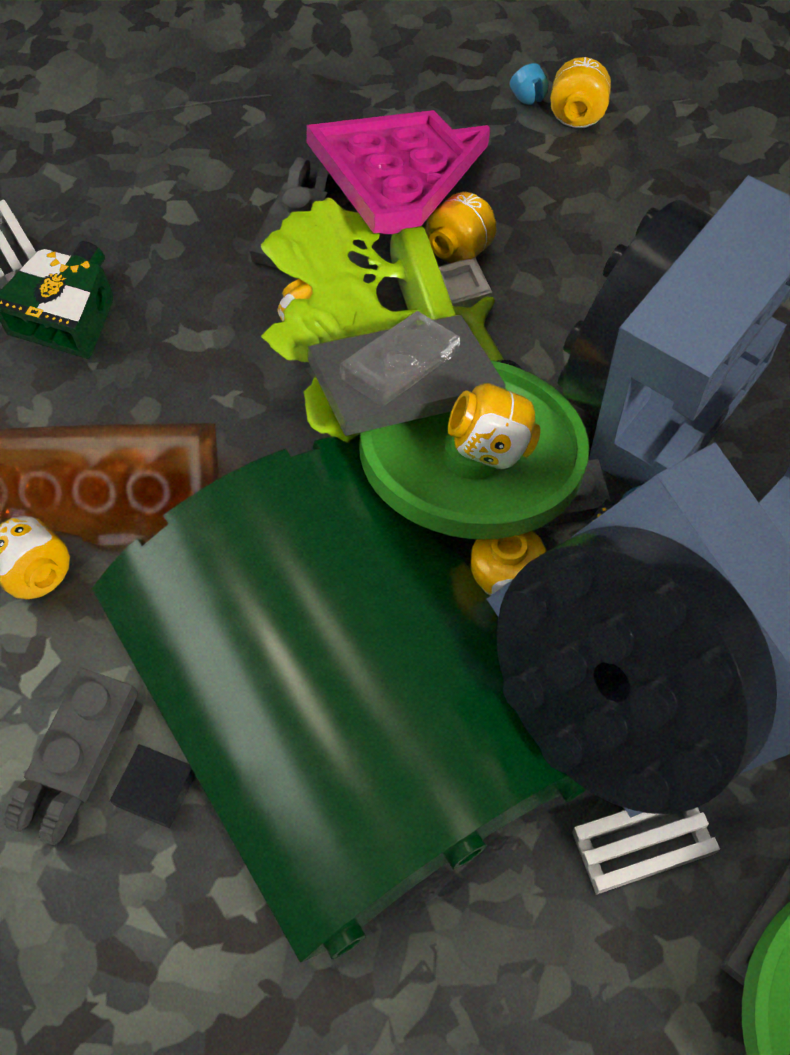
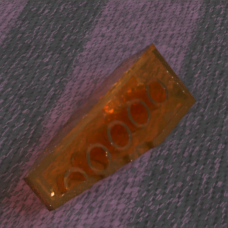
(104, 478)

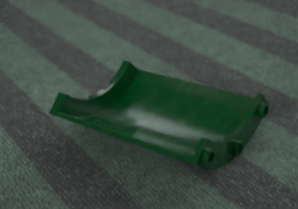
(327, 687)

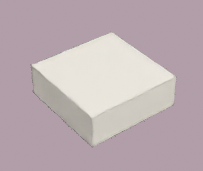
(465, 282)

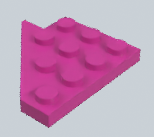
(396, 164)

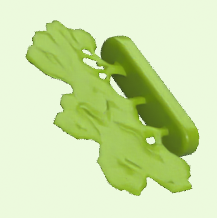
(342, 305)

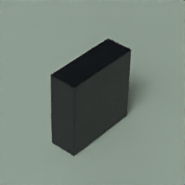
(153, 786)

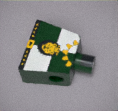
(59, 300)

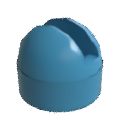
(529, 84)

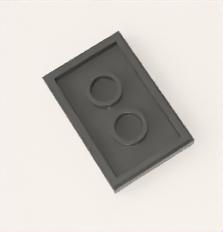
(427, 397)

